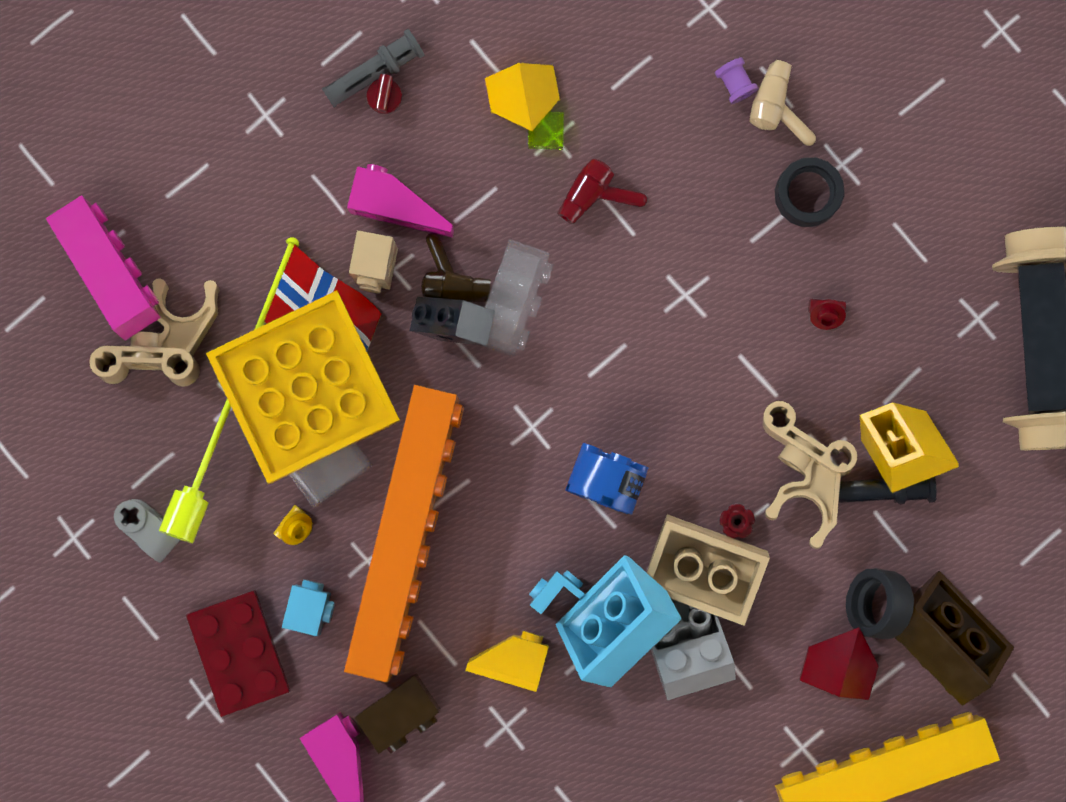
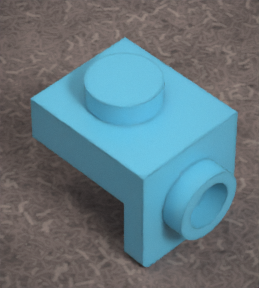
(546, 591)

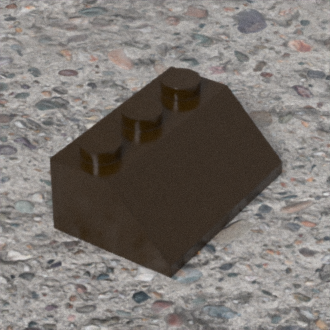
(954, 640)

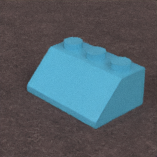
(616, 623)

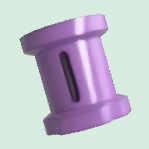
(736, 80)

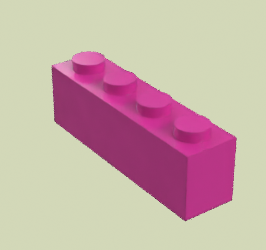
(104, 268)

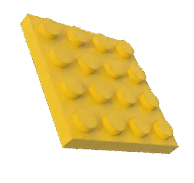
(303, 387)

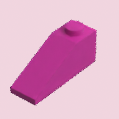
(388, 200)
(337, 756)

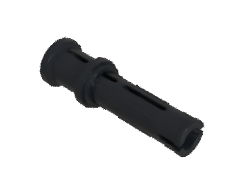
(878, 490)

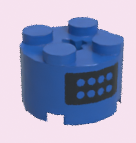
(607, 479)

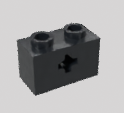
(452, 320)

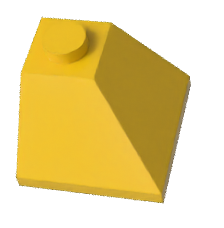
(513, 661)

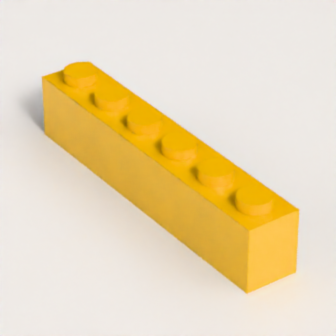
(897, 766)

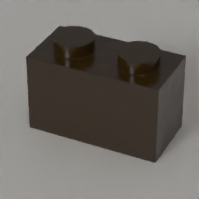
(398, 714)

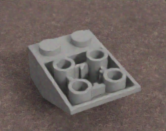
(693, 654)

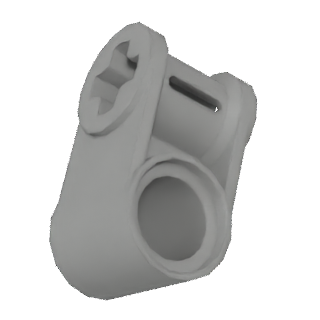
(146, 531)

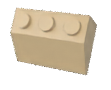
(707, 569)

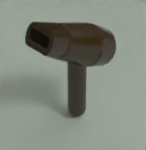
(446, 283)

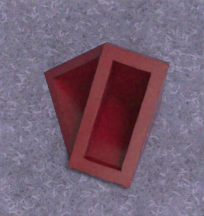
(841, 666)

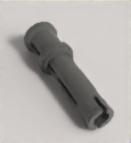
(387, 60)

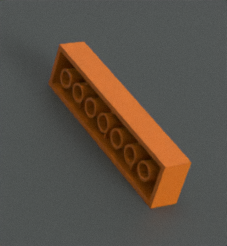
(403, 533)

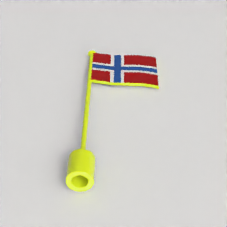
(294, 286)

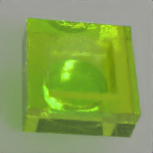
(548, 132)

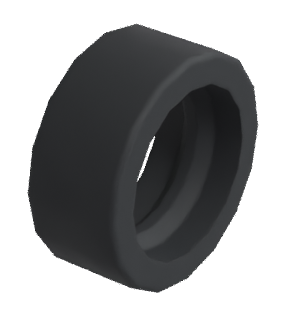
(816, 166)
(898, 606)

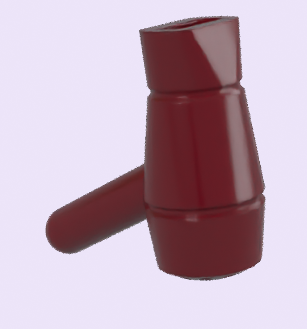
(591, 185)

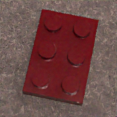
(238, 653)

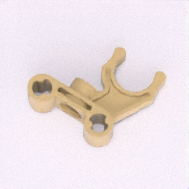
(161, 350)
(814, 462)

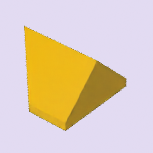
(523, 93)

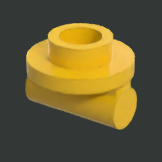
(294, 527)

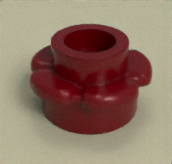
(727, 521)

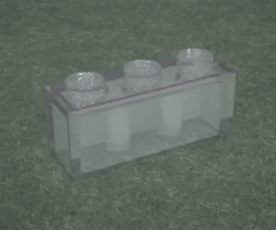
(515, 296)

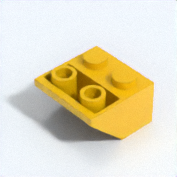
(905, 445)

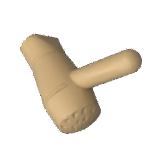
(770, 105)

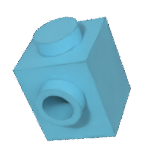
(308, 608)

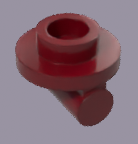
(384, 95)
(827, 313)

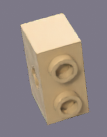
(373, 261)

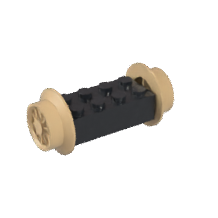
(1040, 263)

